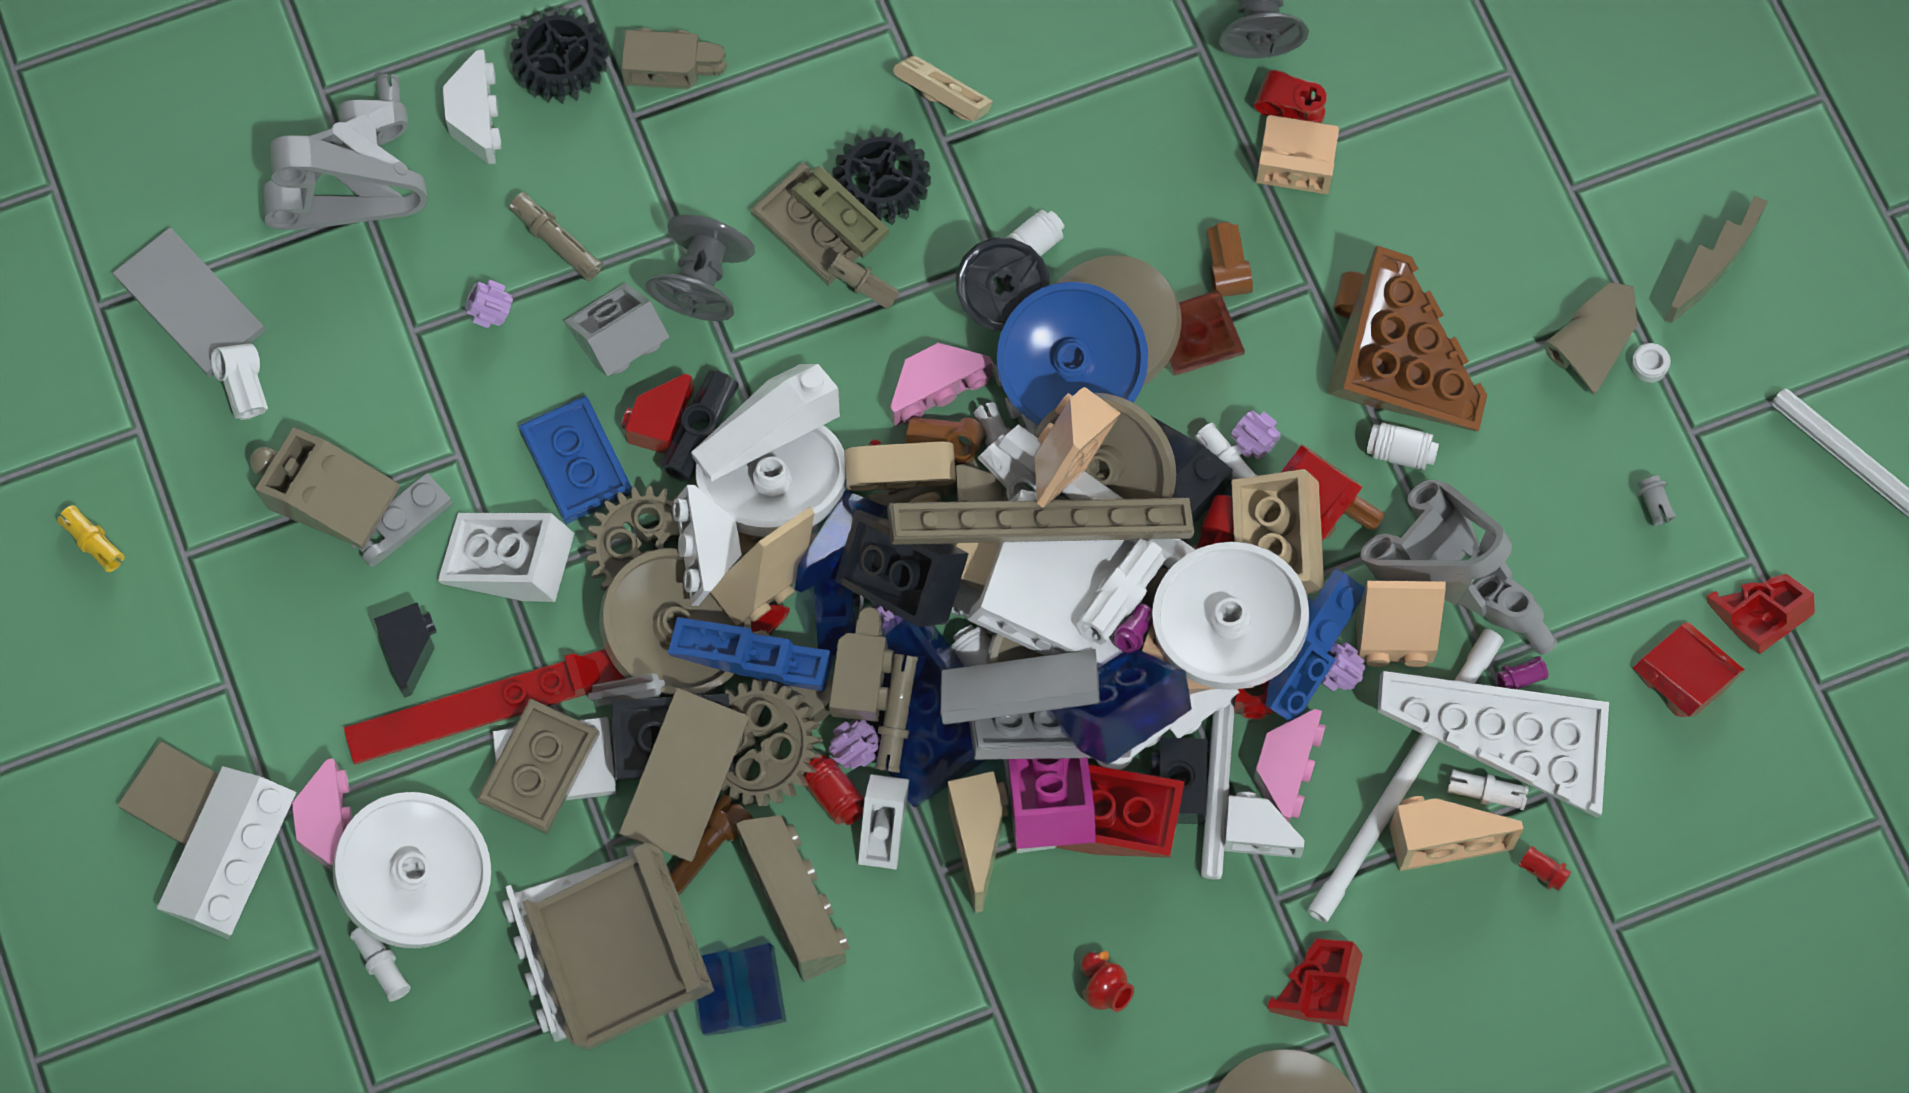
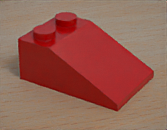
(1132, 814)

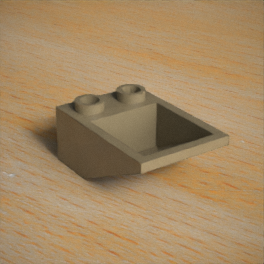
(323, 487)

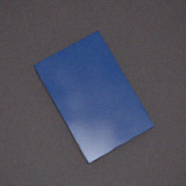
(575, 459)

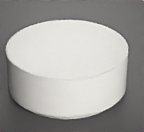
(1650, 362)

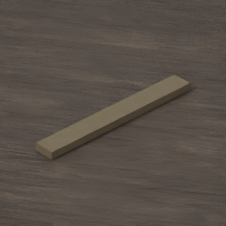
(1031, 523)

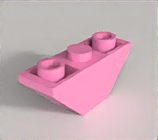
(936, 379)
(1286, 762)
(321, 813)

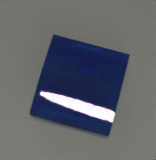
(744, 992)

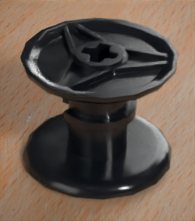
(997, 258)

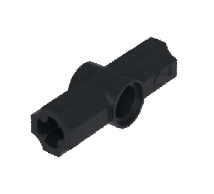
(708, 407)

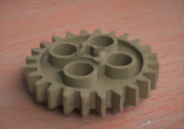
(612, 528)
(776, 773)

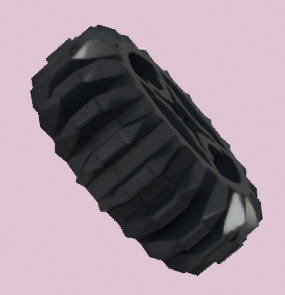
(536, 68)
(906, 192)

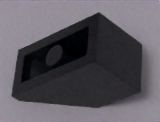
(407, 643)

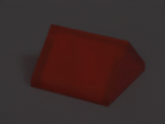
(1205, 335)

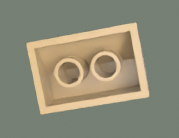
(1283, 517)

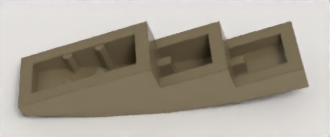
(1711, 265)

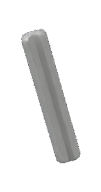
(626, 689)

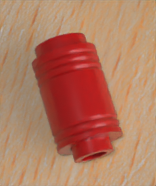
(834, 791)

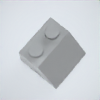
(617, 329)

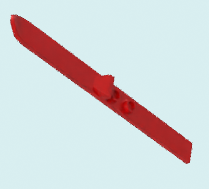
(496, 701)

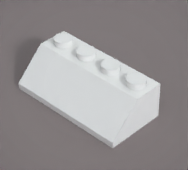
(226, 851)

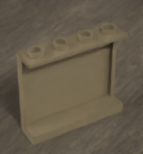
(618, 949)

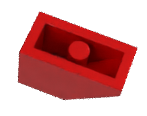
(658, 414)

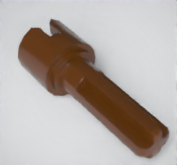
(719, 828)

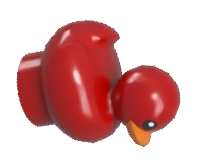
(1107, 984)

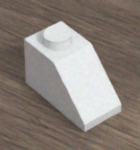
(883, 821)
(1259, 828)

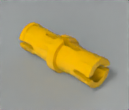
(90, 538)

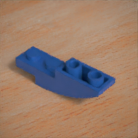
(1328, 615)

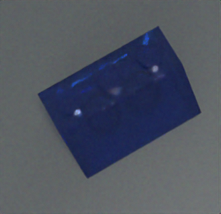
(1135, 702)

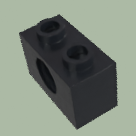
(1188, 759)

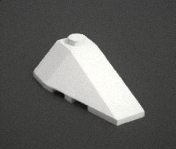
(769, 419)

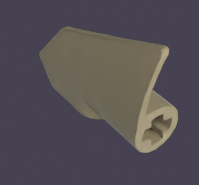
(1596, 334)

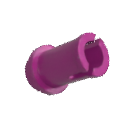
(1129, 635)
(1522, 674)

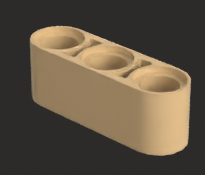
(900, 466)

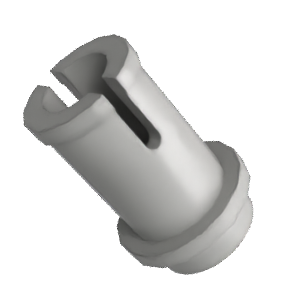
(1656, 498)

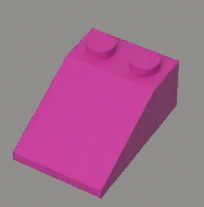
(1051, 802)

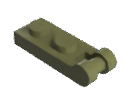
(841, 212)

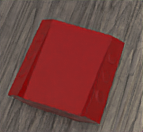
(1336, 488)
(1688, 670)

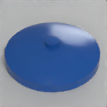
(1069, 341)

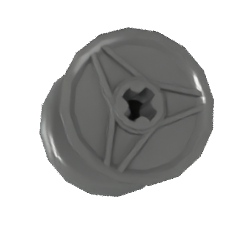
(1263, 31)
(707, 246)

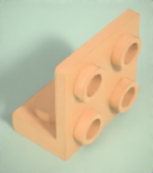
(1298, 154)

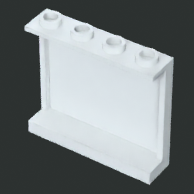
(1044, 589)

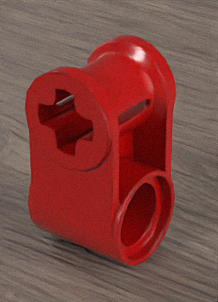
(1290, 96)

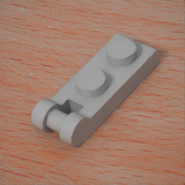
(405, 518)

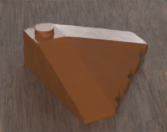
(1399, 352)

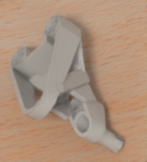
(358, 164)
(1434, 553)

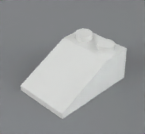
(508, 555)

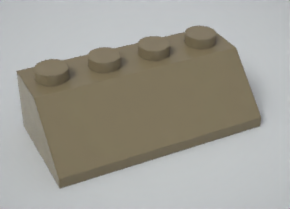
(792, 896)

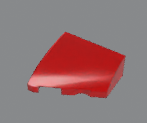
(1764, 610)
(1322, 984)

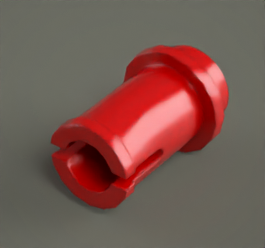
(1545, 868)

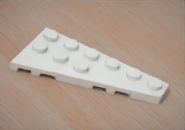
(1526, 734)

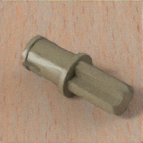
(863, 280)

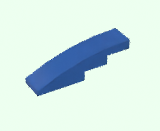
(750, 654)

